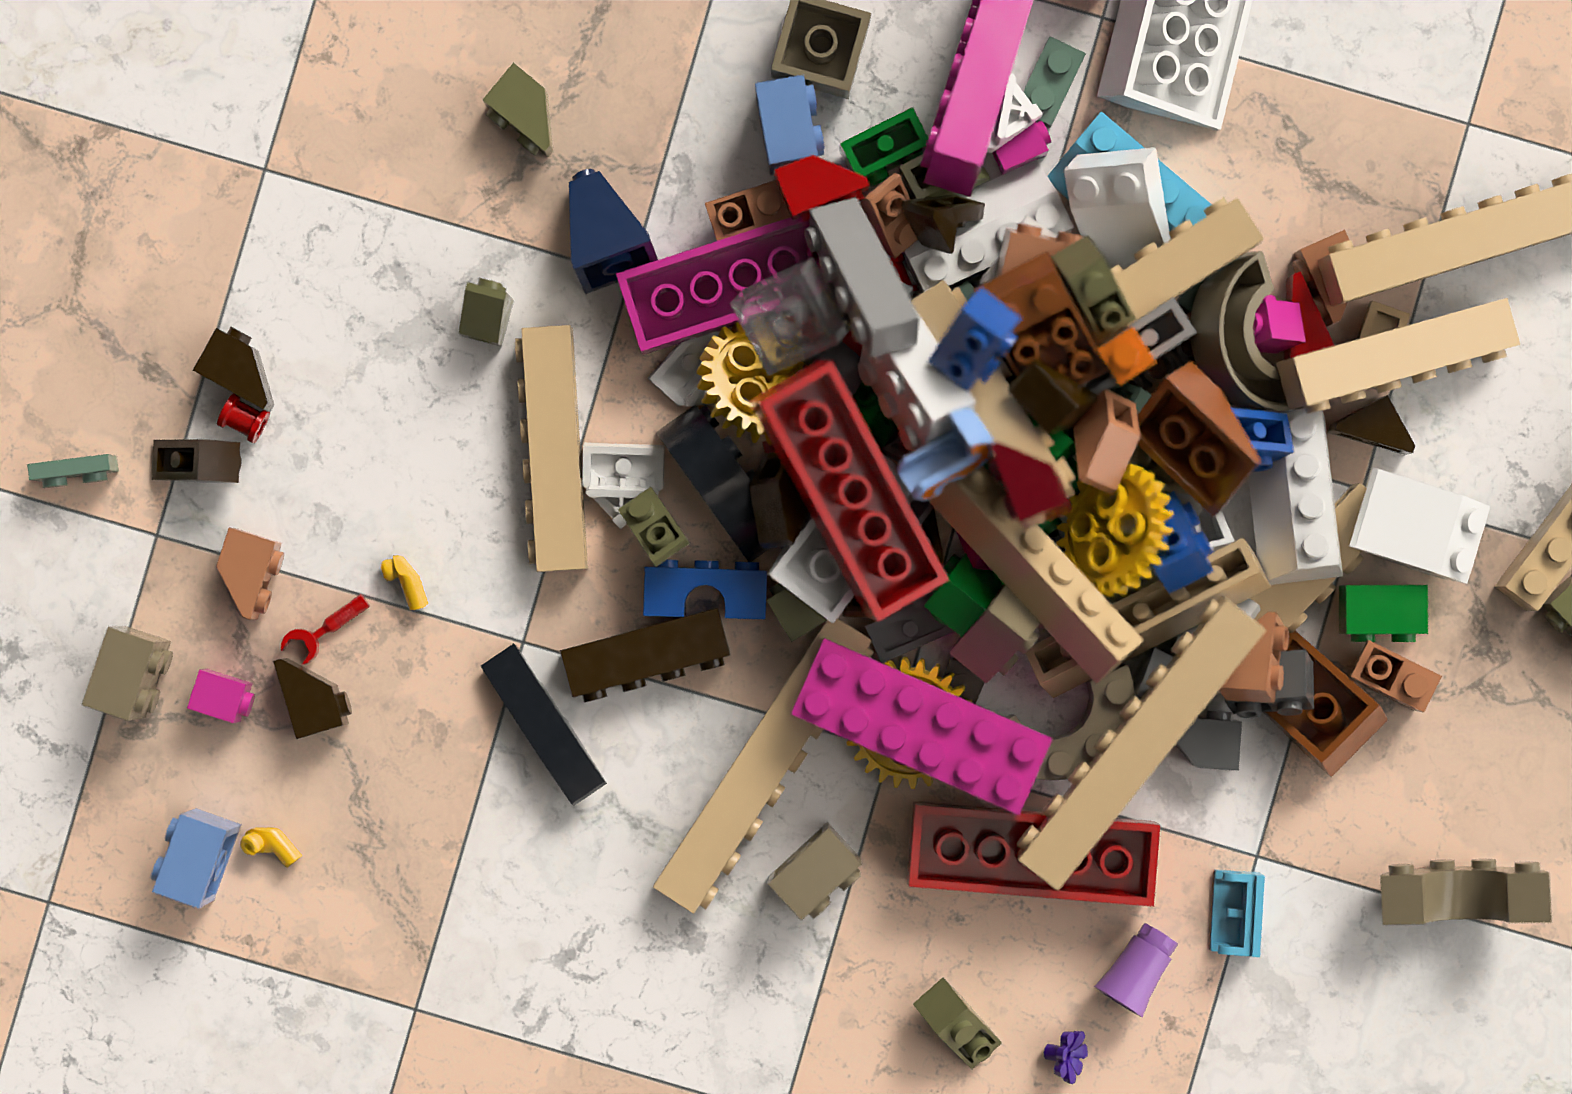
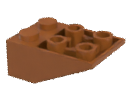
(1049, 322)

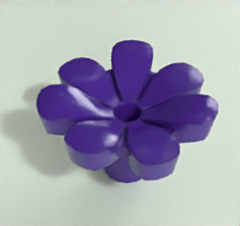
(1067, 1055)

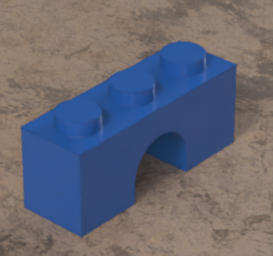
(669, 586)

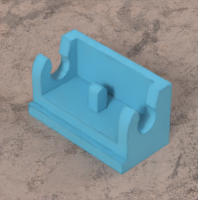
(1237, 913)

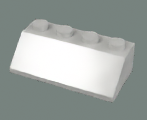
(980, 241)
(1297, 508)

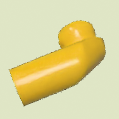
(409, 580)
(270, 841)

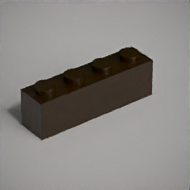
(646, 653)

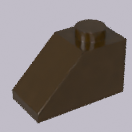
(236, 367)
(196, 460)
(311, 699)

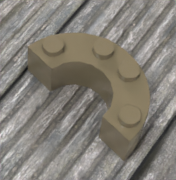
(1225, 335)
(1103, 713)
(1465, 892)

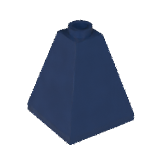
(603, 232)

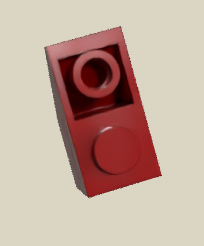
(817, 183)

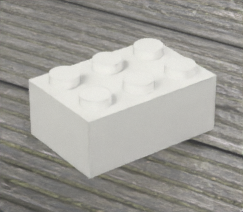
(914, 390)

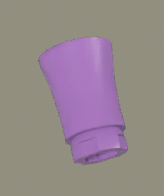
(1138, 969)

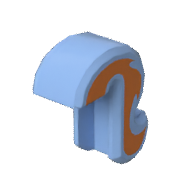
(947, 457)

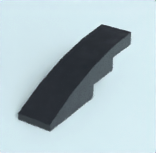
(543, 724)

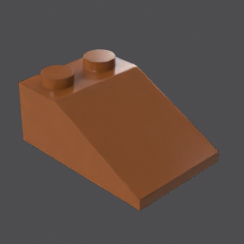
(1197, 438)
(1341, 716)

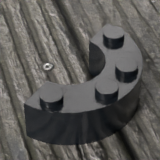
(715, 474)

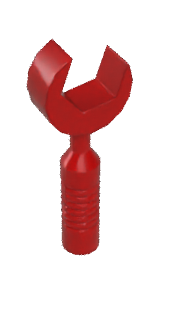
(330, 625)

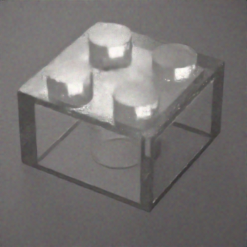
(790, 316)

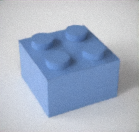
(786, 121)
(195, 857)

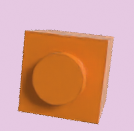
(1127, 356)

